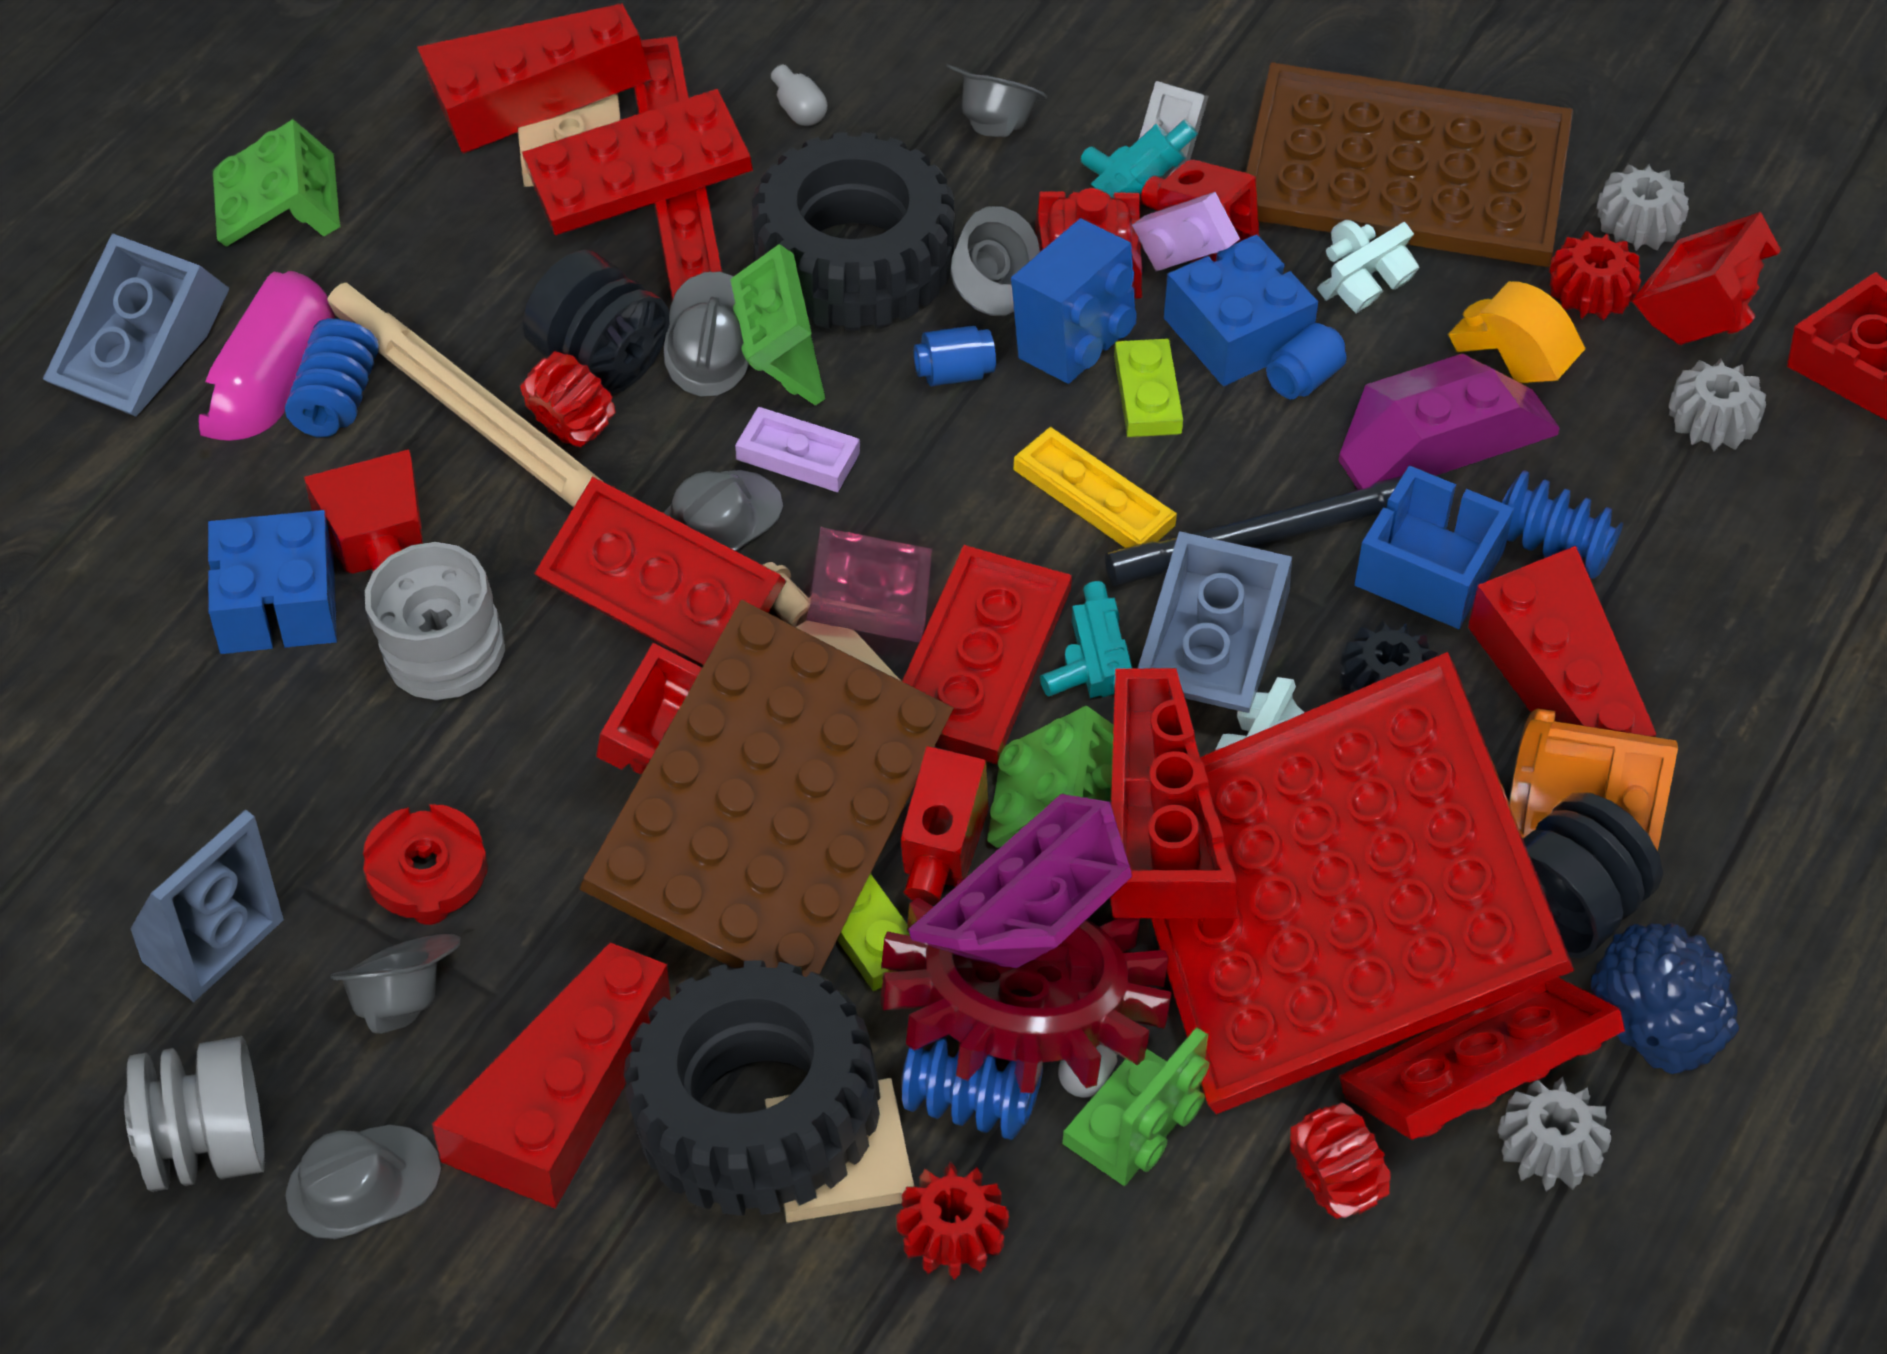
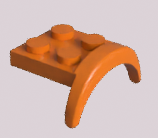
(1573, 758)

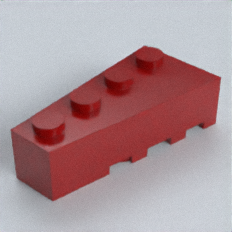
(532, 72)
(1847, 345)
(1557, 645)
(1165, 806)
(556, 1083)

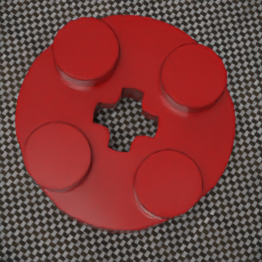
(428, 892)

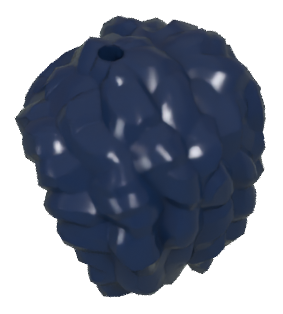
(1668, 995)

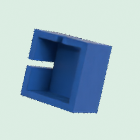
(1074, 300)
(1237, 308)
(267, 562)
(1422, 563)

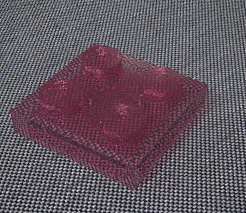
(869, 585)

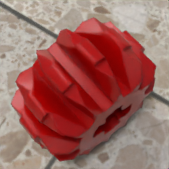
(1594, 275)
(567, 399)
(1340, 1160)
(976, 1215)

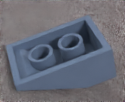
(135, 325)
(1218, 618)
(209, 911)

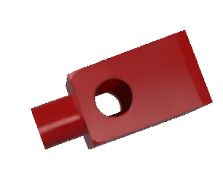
(1195, 179)
(368, 509)
(943, 822)

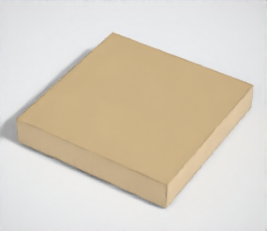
(875, 1179)

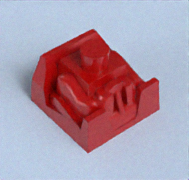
(1110, 213)
(1708, 281)
(646, 709)

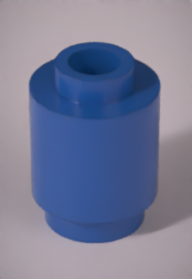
(955, 355)
(1306, 361)

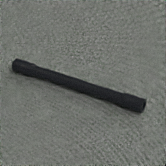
(1154, 557)

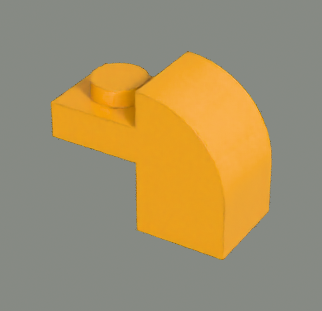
(1526, 328)

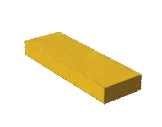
(1093, 490)

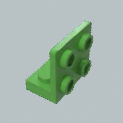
(275, 175)
(777, 323)
(1060, 758)
(1137, 1109)

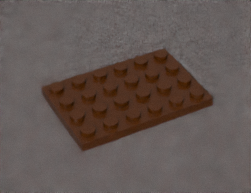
(1384, 152)
(767, 797)

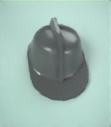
(996, 103)
(987, 256)
(705, 337)
(727, 506)
(397, 981)
(361, 1180)

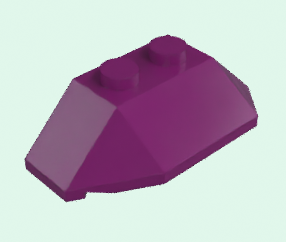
(1440, 421)
(1032, 887)

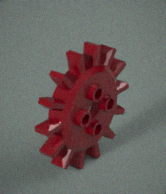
(1080, 990)

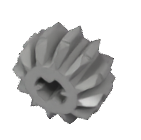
(1642, 207)
(1717, 404)
(1554, 1134)

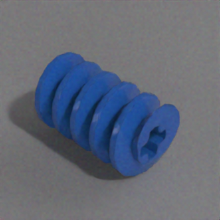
(331, 377)
(1559, 525)
(987, 1092)

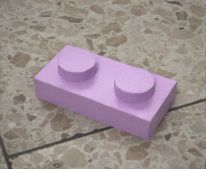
(1185, 231)
(797, 449)

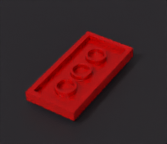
(637, 161)
(653, 572)
(986, 646)
(1480, 1056)

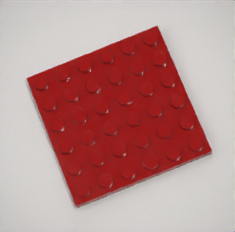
(1367, 885)

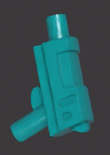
(1131, 167)
(1097, 648)

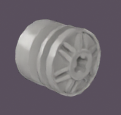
(435, 620)
(195, 1114)

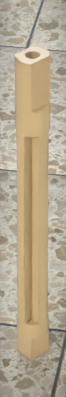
(465, 396)

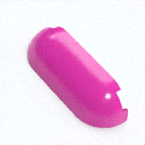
(263, 357)

